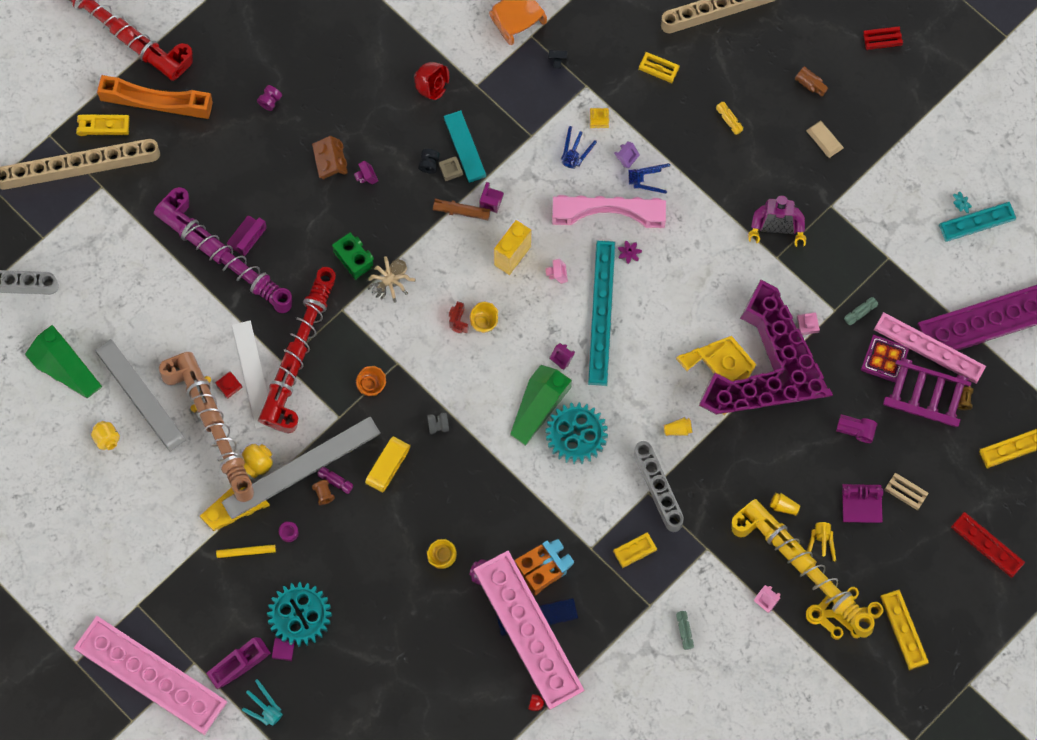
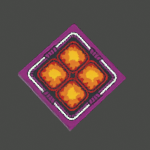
(882, 357)

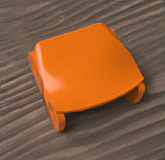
(516, 16)

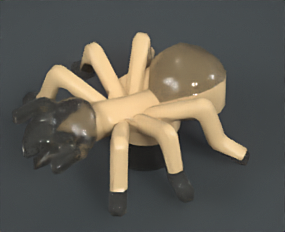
(391, 278)

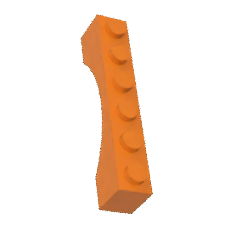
(125, 93)

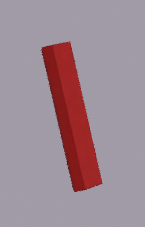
(988, 545)

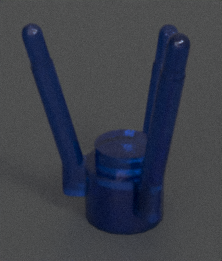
(571, 158)
(637, 176)

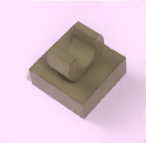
(450, 168)

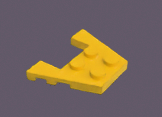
(722, 357)

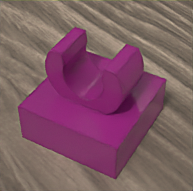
(366, 173)
(562, 356)

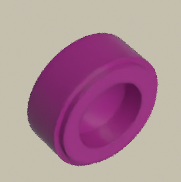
(288, 531)

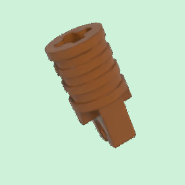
(811, 81)

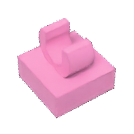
(558, 271)
(808, 323)
(767, 598)

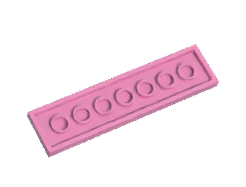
(528, 630)
(150, 675)

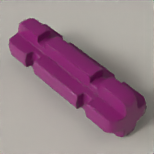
(335, 480)

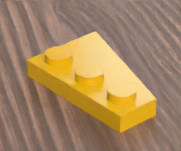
(218, 517)

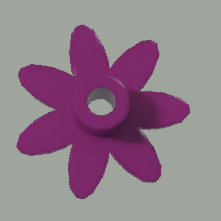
(627, 254)

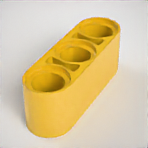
(387, 464)

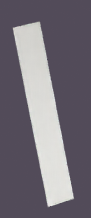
(251, 368)

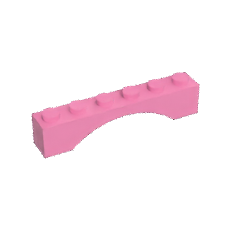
(571, 209)

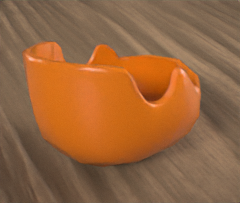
(371, 381)

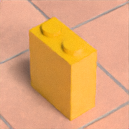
(512, 247)

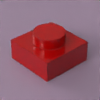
(228, 385)

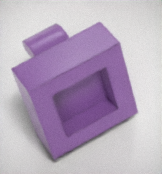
(627, 154)

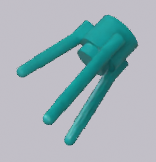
(271, 714)

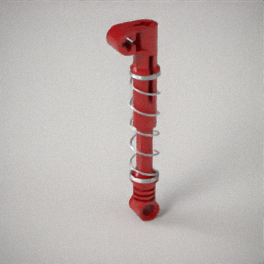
(148, 50)
(294, 356)

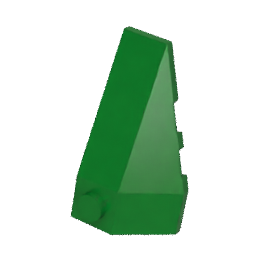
(57, 359)
(541, 397)

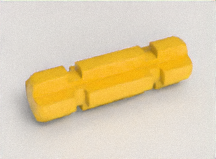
(729, 118)

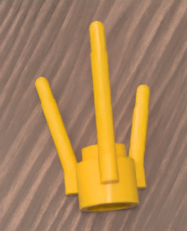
(823, 533)

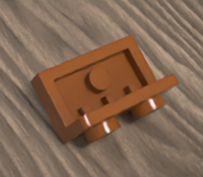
(329, 157)

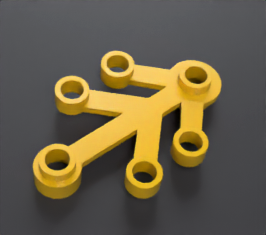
(824, 614)

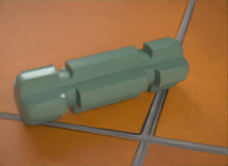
(861, 311)
(685, 631)

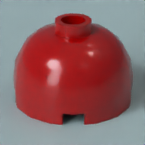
(431, 80)

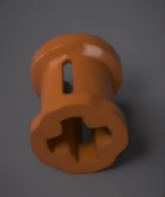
(323, 492)

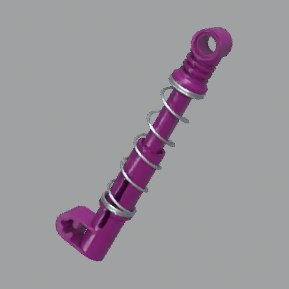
(193, 232)

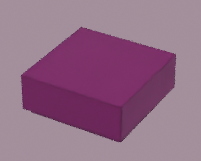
(283, 650)

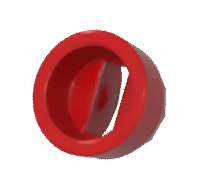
(536, 703)

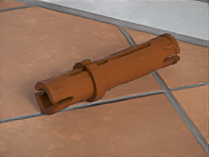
(461, 209)

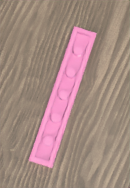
(929, 347)

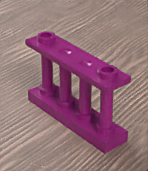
(913, 406)

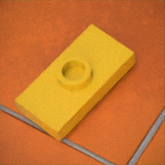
(635, 550)

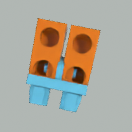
(543, 565)

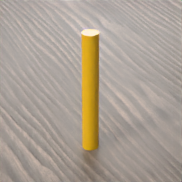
(246, 551)

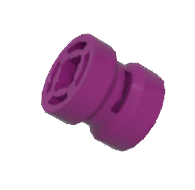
(269, 97)

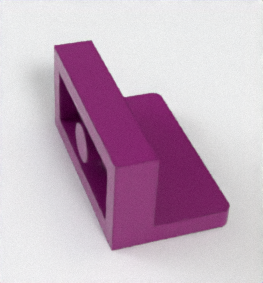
(247, 235)

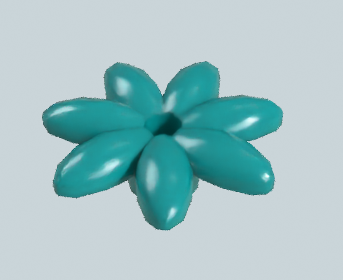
(961, 203)

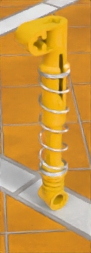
(777, 534)

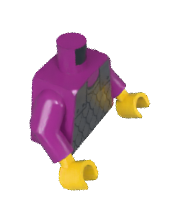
(778, 217)

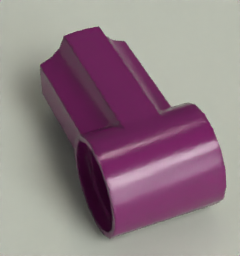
(861, 429)

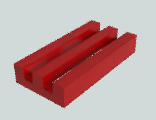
(882, 37)

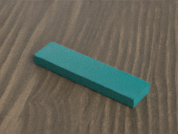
(464, 146)
(977, 221)

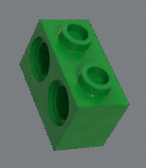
(349, 257)

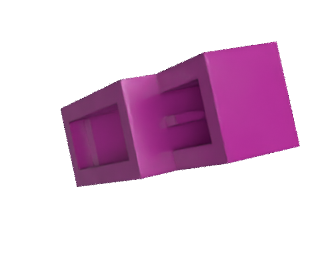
(238, 662)

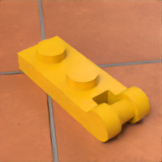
(103, 125)

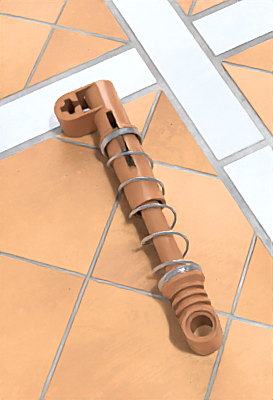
(231, 464)

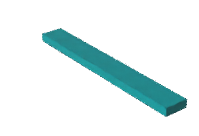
(601, 313)

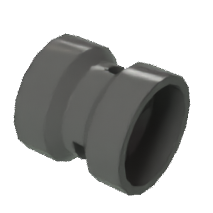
(438, 423)

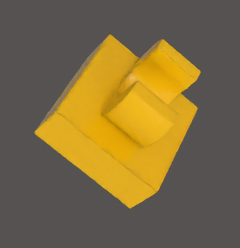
(599, 117)

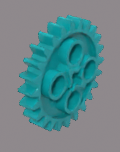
(584, 447)
(315, 605)

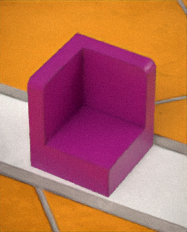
(490, 198)

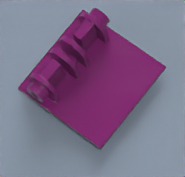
(862, 503)

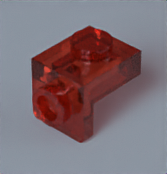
(455, 316)

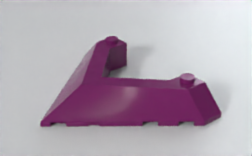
(794, 370)

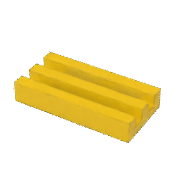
(671, 74)

